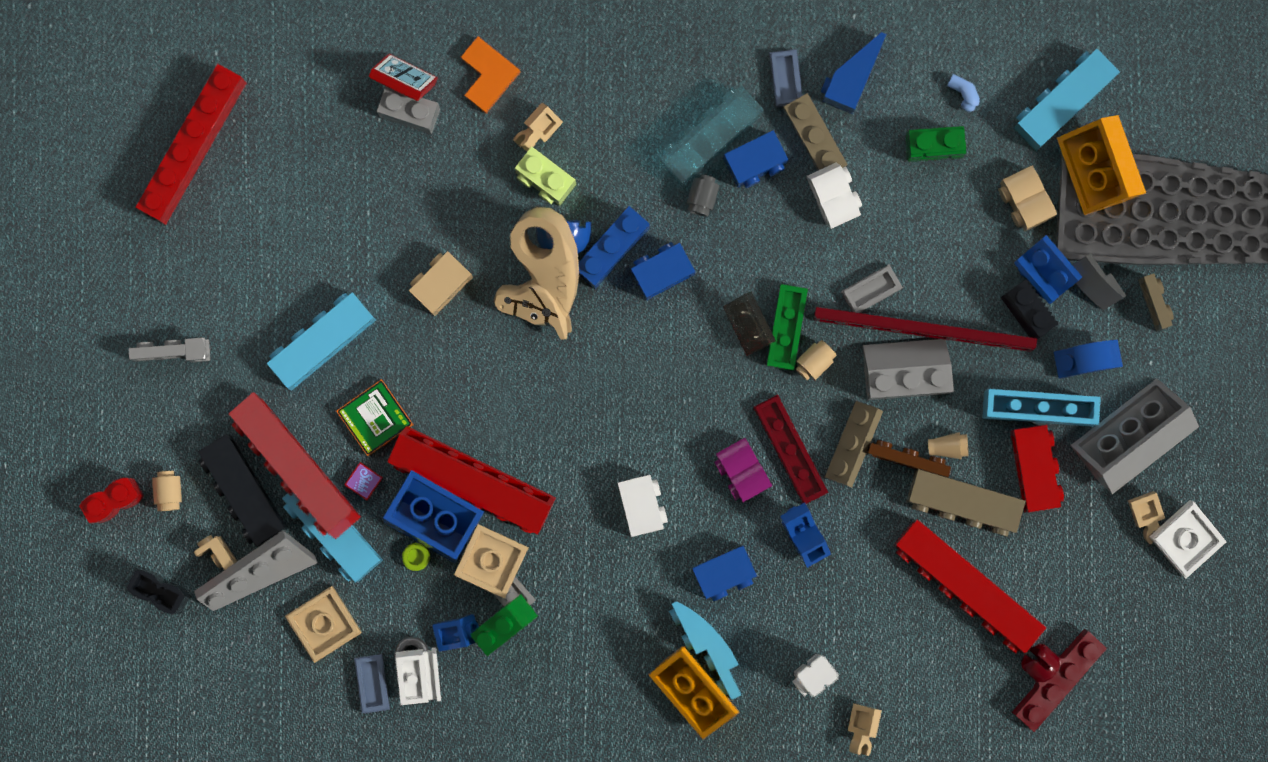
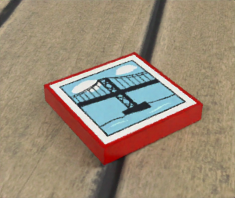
(403, 77)

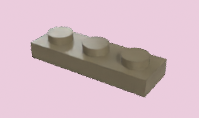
(813, 133)
(853, 444)

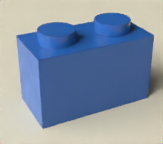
(756, 159)
(663, 270)
(724, 573)

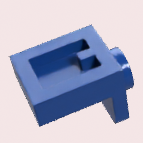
(455, 632)

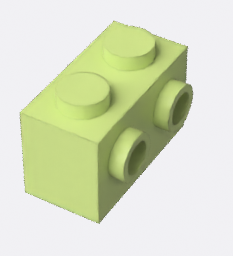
(545, 176)

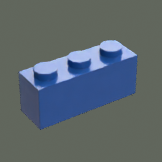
(612, 247)

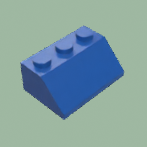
(433, 517)

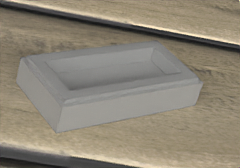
(871, 289)

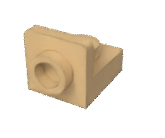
(221, 554)

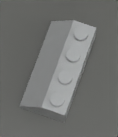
(1135, 435)

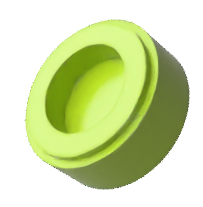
(416, 556)

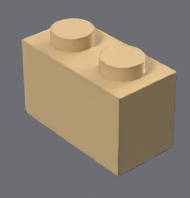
(440, 282)

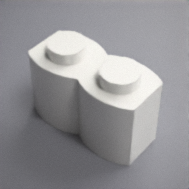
(834, 194)

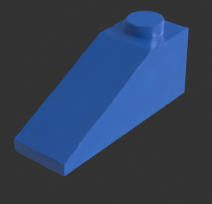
(850, 79)

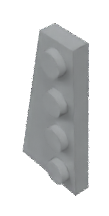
(262, 567)

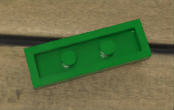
(787, 327)

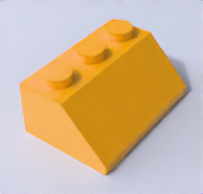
(1101, 164)
(693, 692)

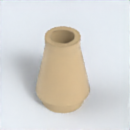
(949, 446)

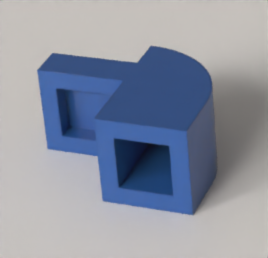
(1088, 358)
(805, 535)

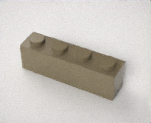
(965, 501)

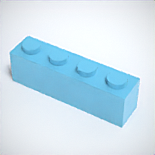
(1066, 99)
(320, 341)
(1041, 407)
(349, 549)

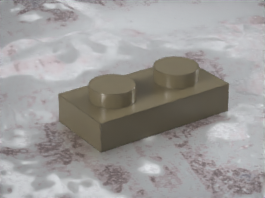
(1152, 291)

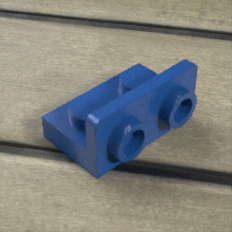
(1047, 270)

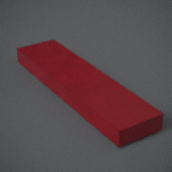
(790, 449)

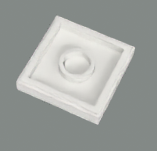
(1187, 539)

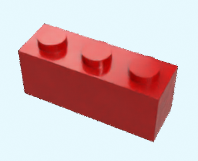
(1036, 468)

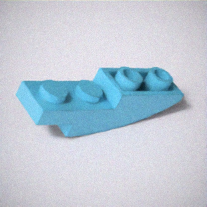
(702, 637)

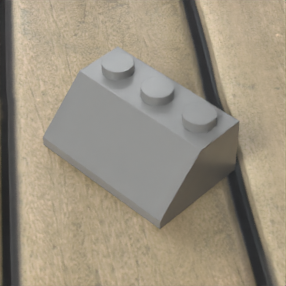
(907, 369)

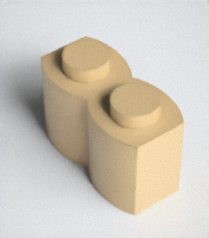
(1027, 198)

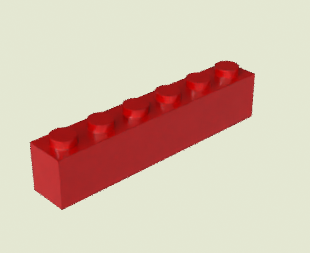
(191, 144)
(294, 466)
(472, 480)
(969, 586)

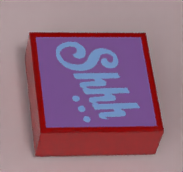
(363, 481)

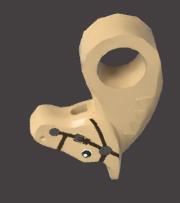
(553, 271)

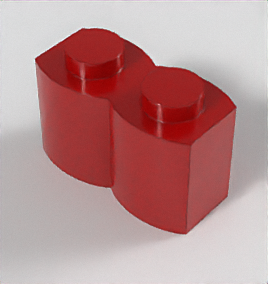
(105, 505)

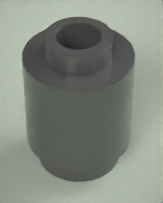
(702, 195)

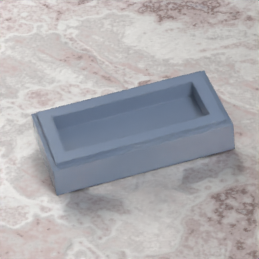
(785, 77)
(372, 683)

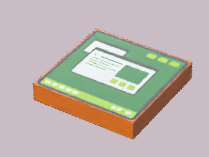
(374, 417)

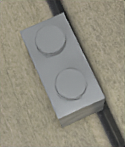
(408, 112)

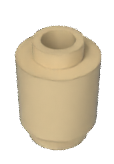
(815, 360)
(167, 491)

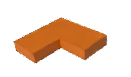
(495, 74)

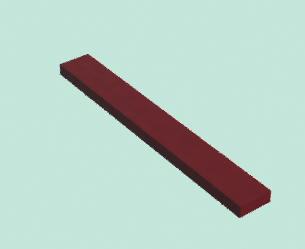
(925, 329)

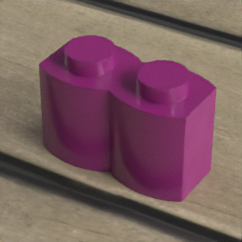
(742, 470)

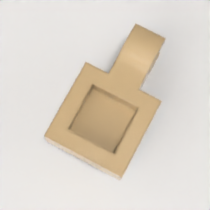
(540, 125)
(863, 724)

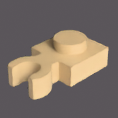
(1147, 512)

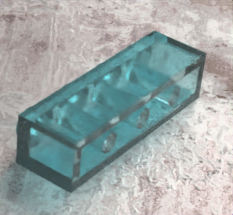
(710, 136)

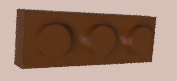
(908, 458)

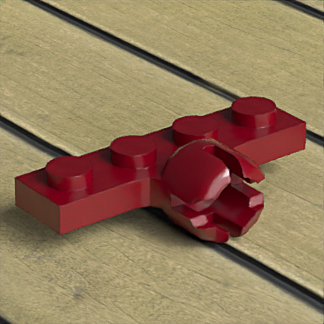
(1055, 676)

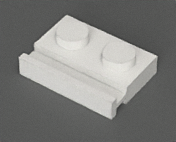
(418, 676)

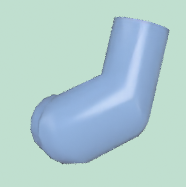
(967, 90)

